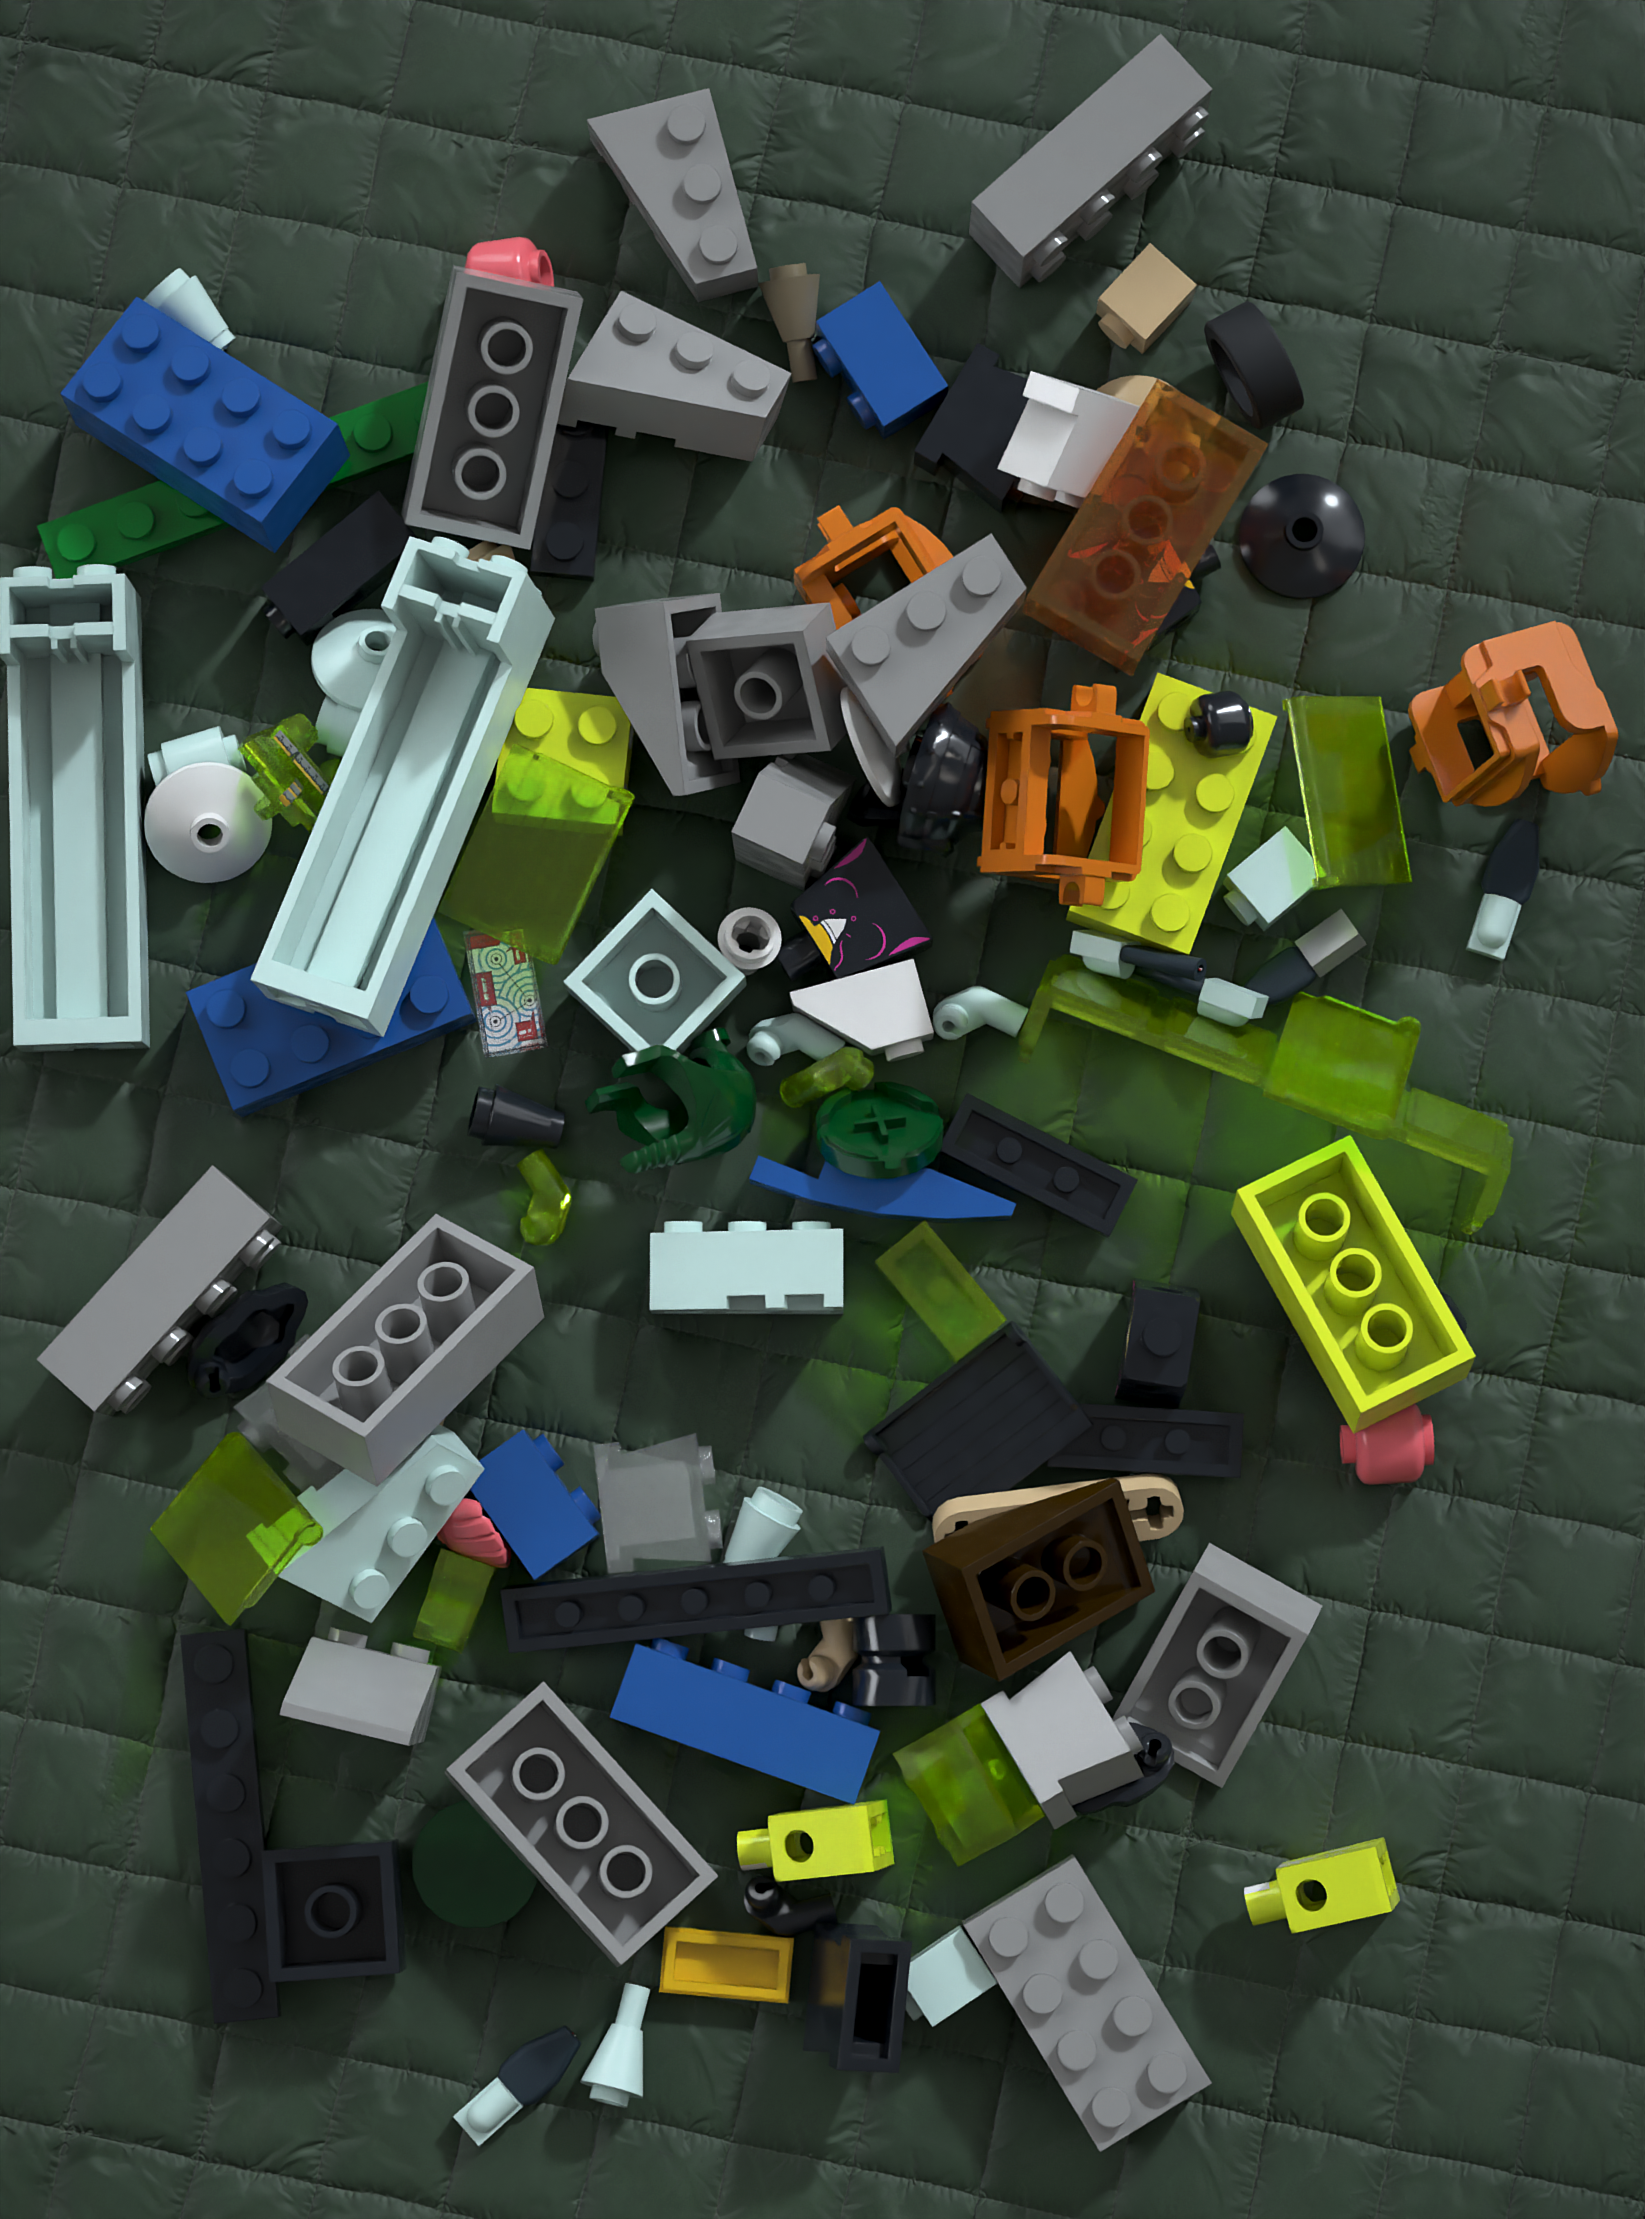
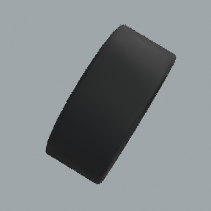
(1254, 365)

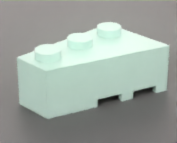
(746, 1269)
(381, 1530)

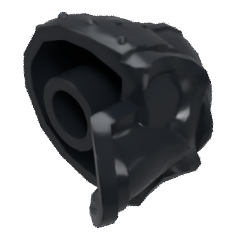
(939, 787)

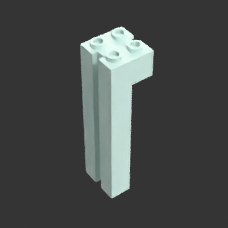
(406, 783)
(76, 809)

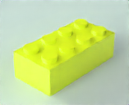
(1187, 827)
(1352, 1284)

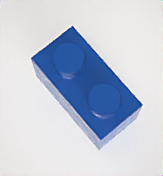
(879, 361)
(533, 1505)

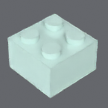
(655, 979)

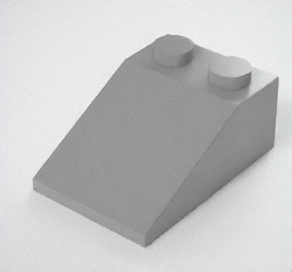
(654, 682)
(1219, 1662)
(364, 1688)

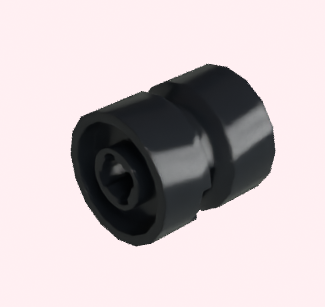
(894, 1660)

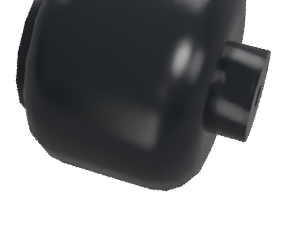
(1219, 724)

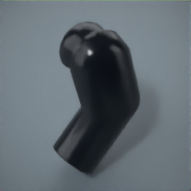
(782, 1911)

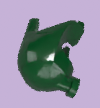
(714, 1109)

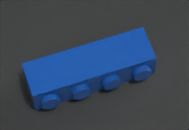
(746, 1722)

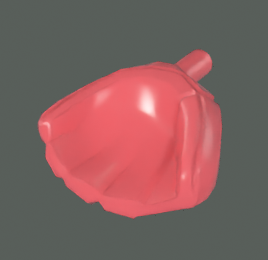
(474, 1536)

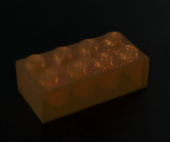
(1144, 527)

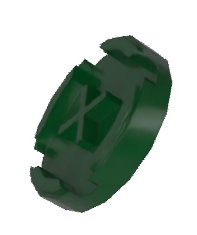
(879, 1131)
(468, 1870)

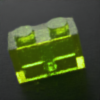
(940, 1292)
(968, 1785)

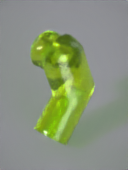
(839, 1068)
(549, 1202)

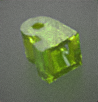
(454, 1600)

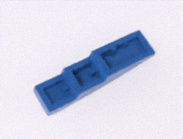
(911, 1197)

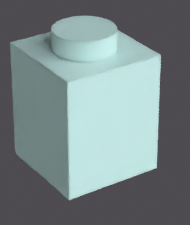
(1270, 880)
(946, 1977)

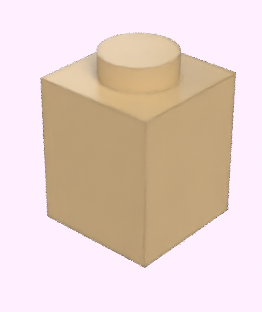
(1144, 300)

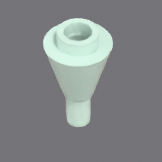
(618, 2062)

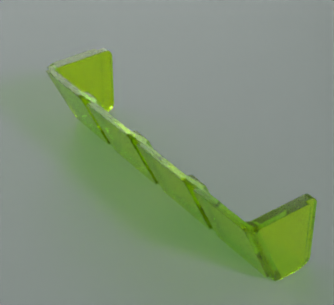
(1248, 1054)

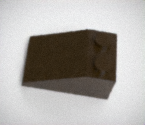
(1038, 1576)

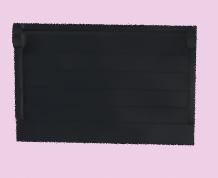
(979, 1424)

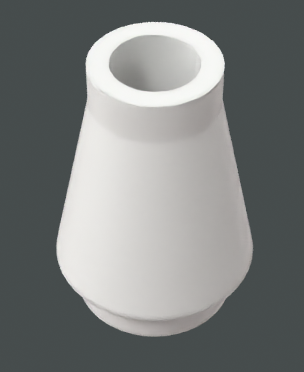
(753, 929)

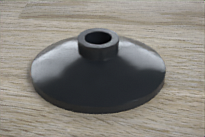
(1293, 566)

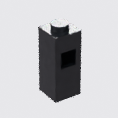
(337, 570)

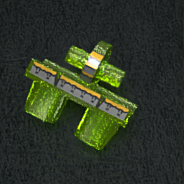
(286, 773)

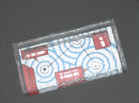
(504, 996)

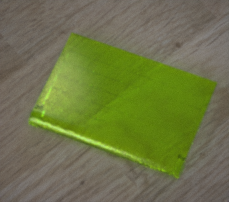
(1348, 791)
(536, 854)
(1343, 1064)
(235, 1527)

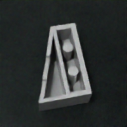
(683, 186)
(674, 383)
(925, 637)
(792, 818)

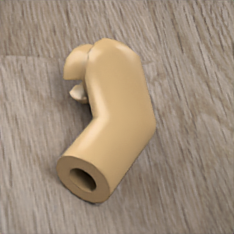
(830, 1658)

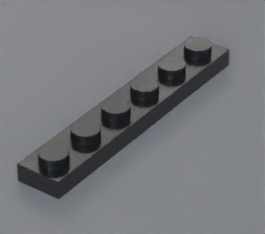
(696, 1599)
(229, 1822)

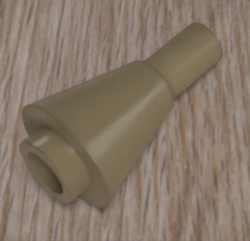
(793, 306)

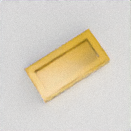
(726, 1964)

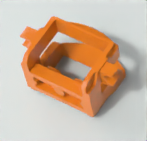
(851, 548)
(1497, 693)
(1018, 795)

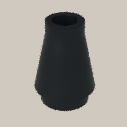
(513, 1120)

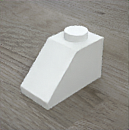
(872, 1010)

